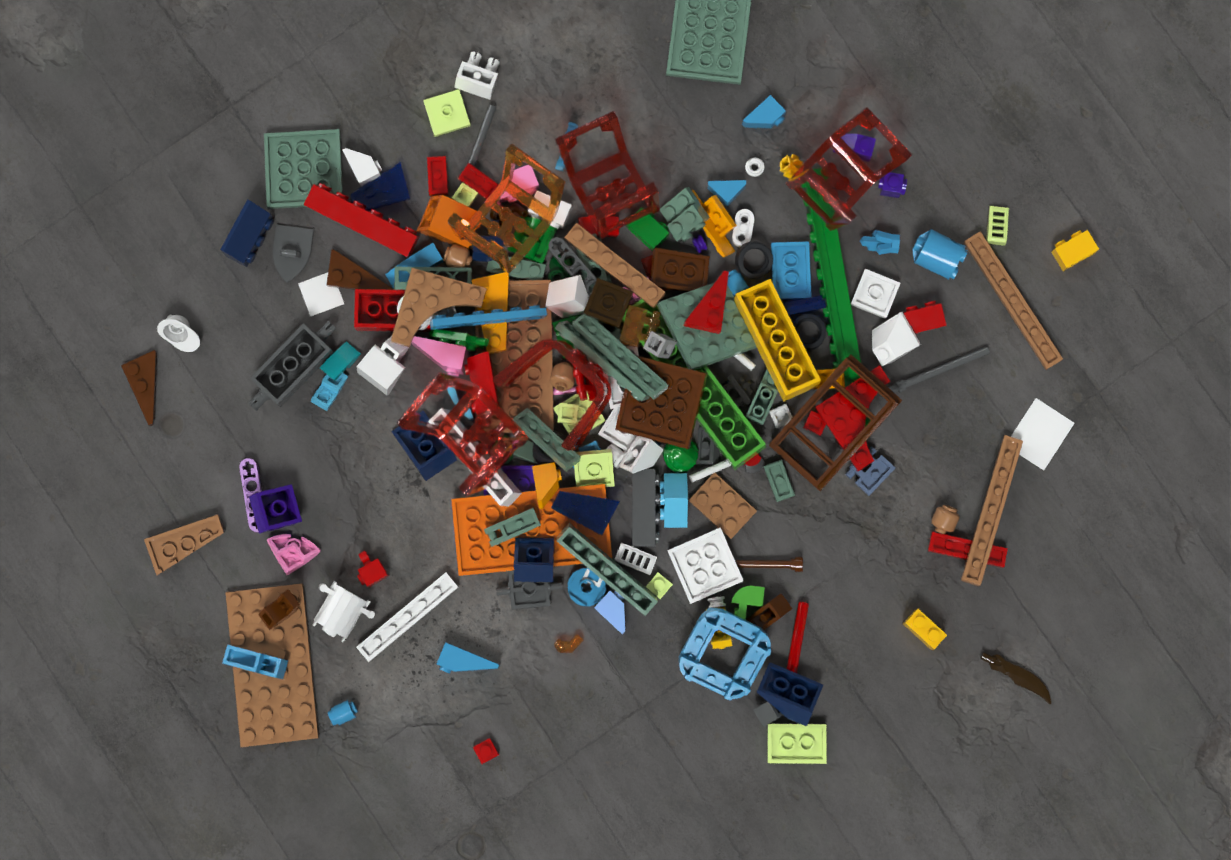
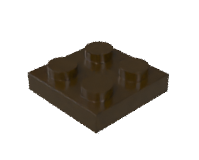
(608, 303)

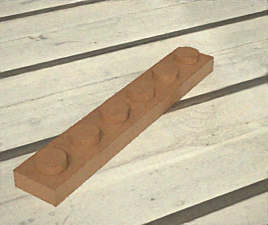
(615, 265)

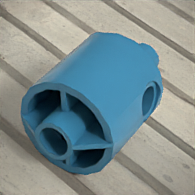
(938, 254)

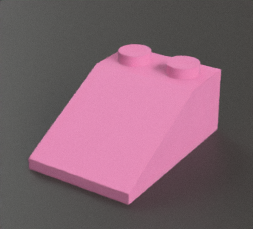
(446, 355)

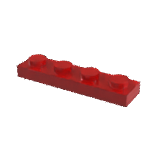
(960, 548)

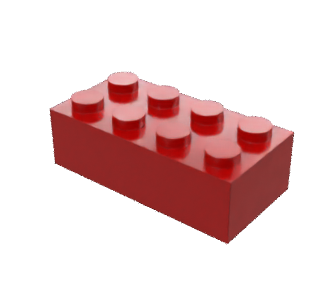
(377, 310)

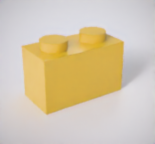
(1074, 250)
(924, 629)

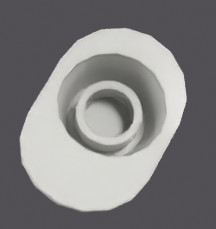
(178, 332)

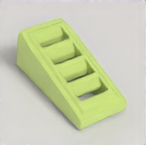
(993, 239)

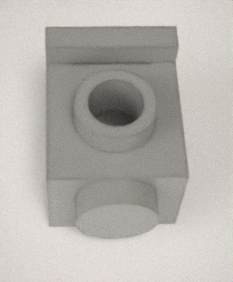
(660, 345)

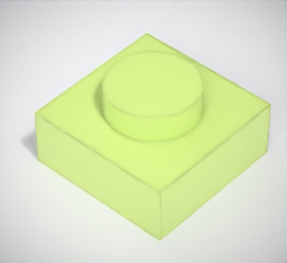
(465, 195)
(568, 413)
(659, 585)

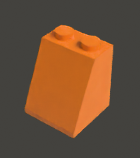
(436, 216)

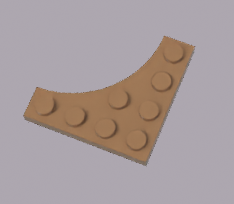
(428, 295)

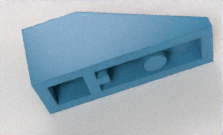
(460, 660)

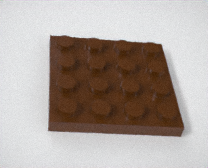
(670, 415)

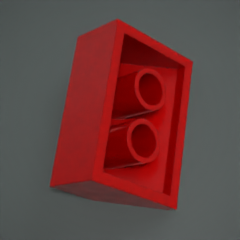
(481, 373)

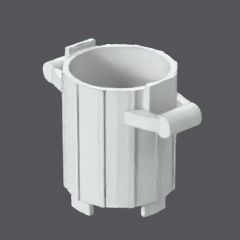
(340, 611)

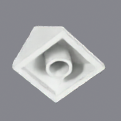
(567, 297)
(380, 369)

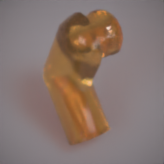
(568, 646)

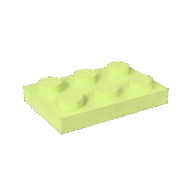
(796, 743)

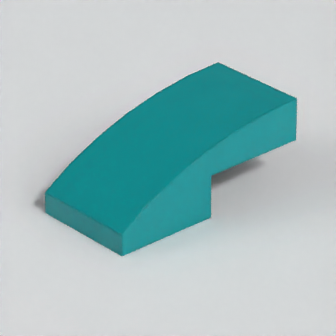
(340, 360)

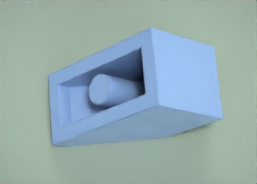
(612, 610)

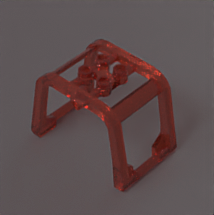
(805, 173)
(598, 216)
(587, 368)
(500, 452)

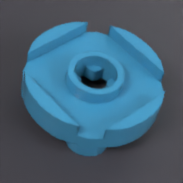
(585, 598)

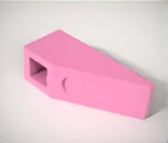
(525, 179)

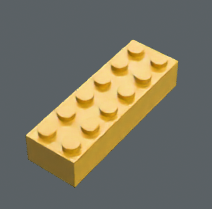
(777, 340)

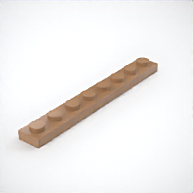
(1013, 300)
(991, 510)

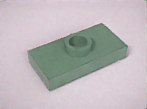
(779, 481)

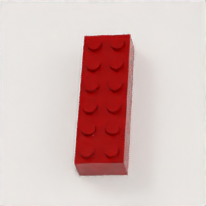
(361, 220)

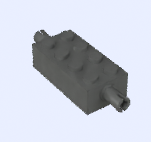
(291, 365)

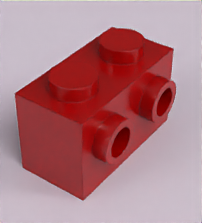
(925, 317)

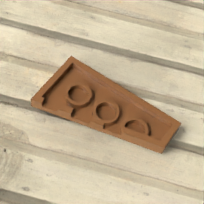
(180, 542)

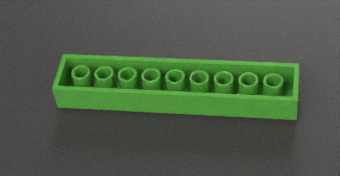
(717, 410)

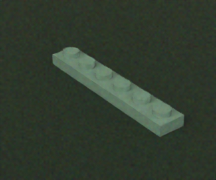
(569, 333)
(620, 356)

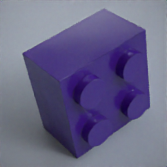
(275, 508)

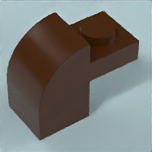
(279, 610)

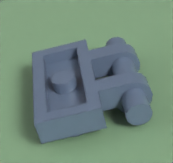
(873, 476)

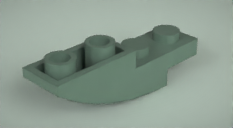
(763, 400)

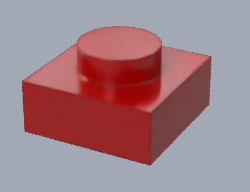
(814, 424)
(486, 751)

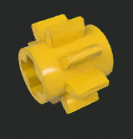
(790, 165)

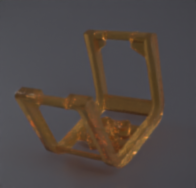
(464, 229)

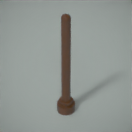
(795, 564)

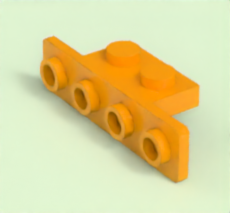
(718, 224)

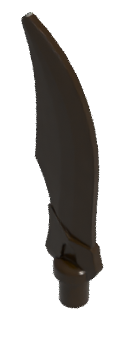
(1018, 675)

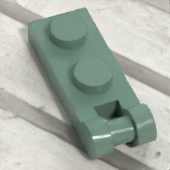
(513, 527)

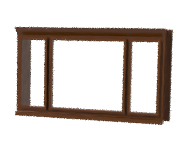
(876, 421)

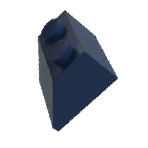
(533, 559)

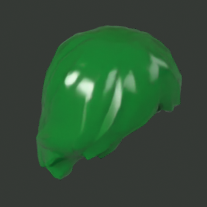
(679, 458)

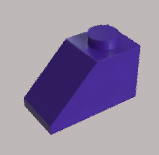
(860, 144)

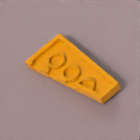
(495, 298)

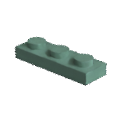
(524, 270)

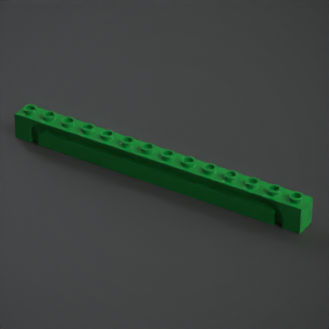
(834, 285)

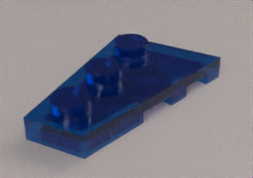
(384, 190)
(586, 510)

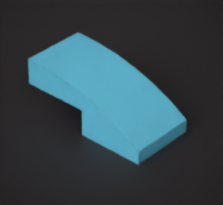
(328, 391)
(453, 394)

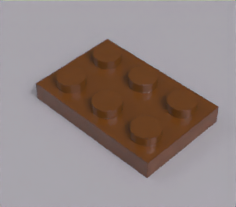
(679, 270)

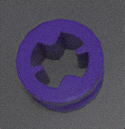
(699, 243)

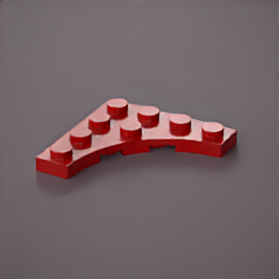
(847, 420)

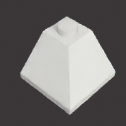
(893, 339)

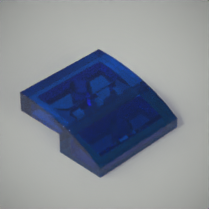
(804, 305)

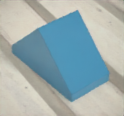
(726, 190)

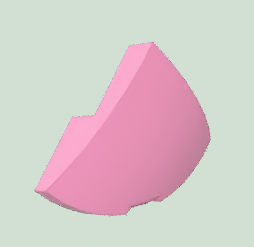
(292, 552)

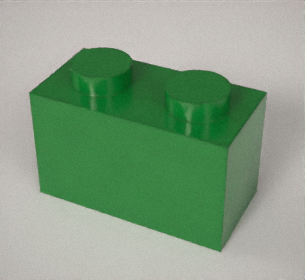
(649, 231)

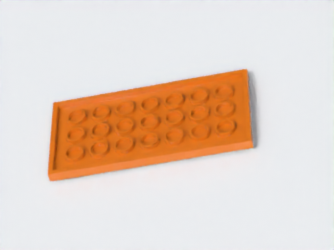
(477, 513)

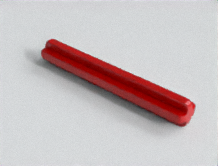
(797, 637)

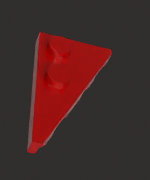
(710, 310)

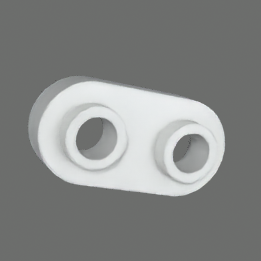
(743, 228)

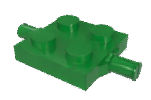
(461, 339)

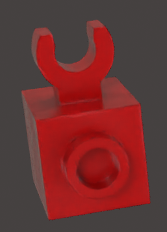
(372, 571)

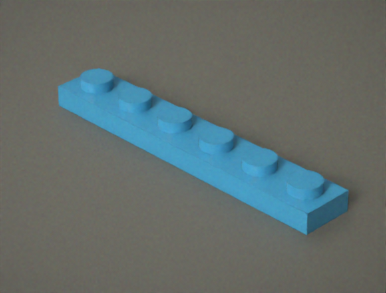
(496, 316)

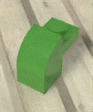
(747, 597)

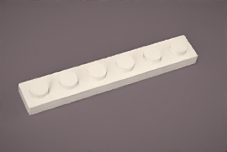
(407, 617)

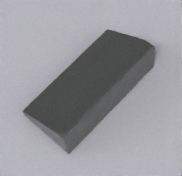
(708, 451)

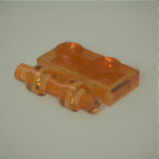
(634, 324)

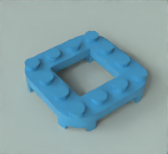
(750, 665)

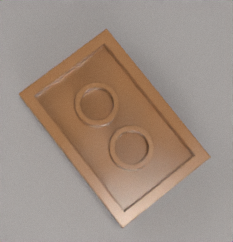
(722, 505)

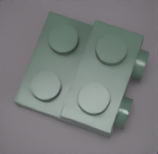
(684, 215)

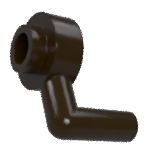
(514, 208)

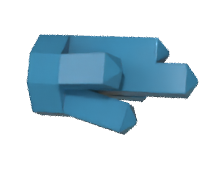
(881, 242)

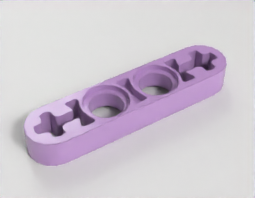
(254, 471)

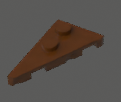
(348, 275)
(141, 377)

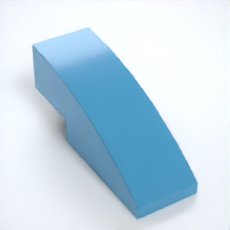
(425, 257)
(255, 662)

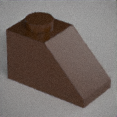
(770, 612)

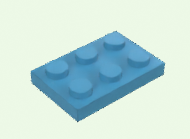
(791, 270)

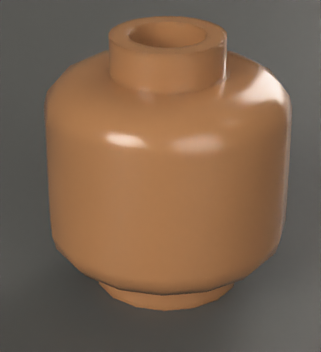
(457, 256)
(562, 376)
(945, 519)

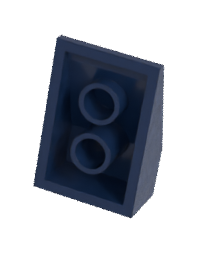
(425, 450)
(790, 693)

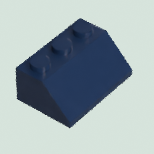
(247, 234)

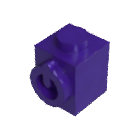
(892, 185)

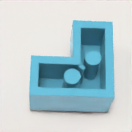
(675, 500)

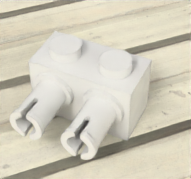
(477, 79)

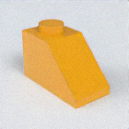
(546, 482)

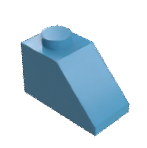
(765, 115)

